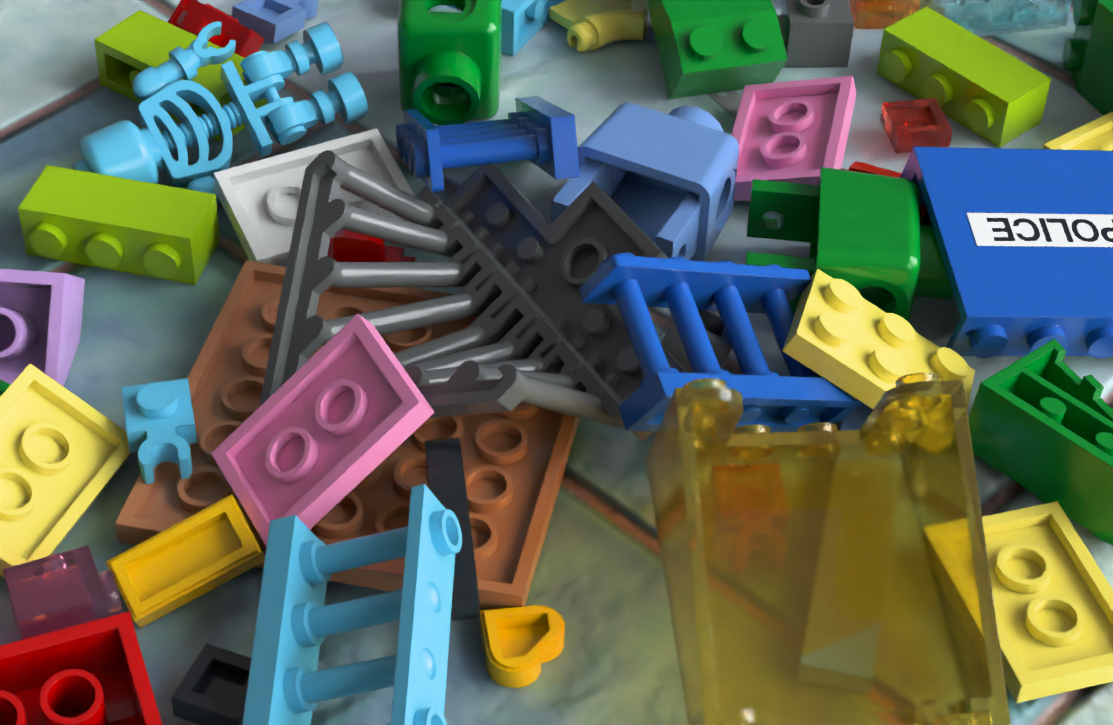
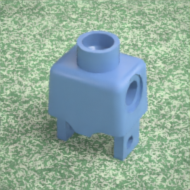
(664, 172)

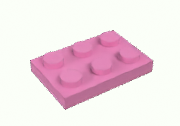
(792, 130)
(322, 430)

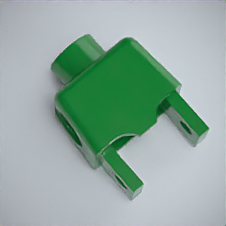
(451, 51)
(857, 231)

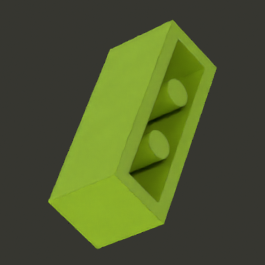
(145, 42)
(965, 74)
(120, 224)

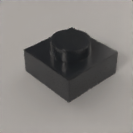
(213, 688)

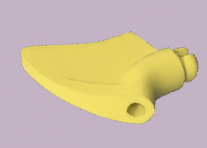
(600, 21)

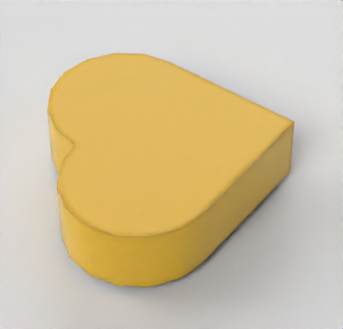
(519, 642)

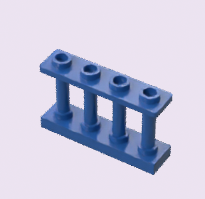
(532, 133)
(733, 291)

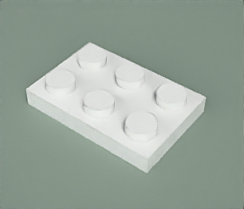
(266, 193)

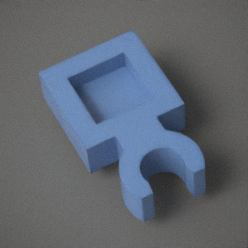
(275, 18)

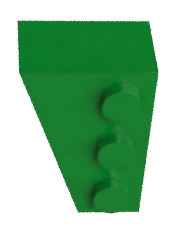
(1049, 435)

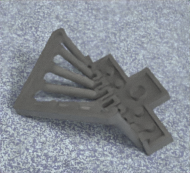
(516, 271)

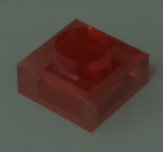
(915, 124)

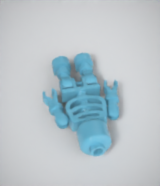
(141, 153)

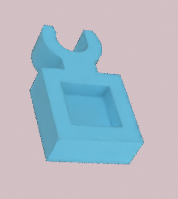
(160, 425)

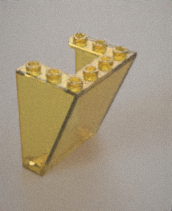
(827, 563)

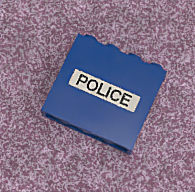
(1023, 245)

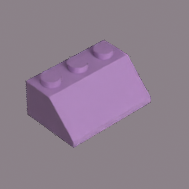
(39, 322)

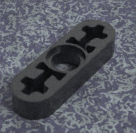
(448, 485)

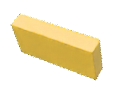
(185, 561)

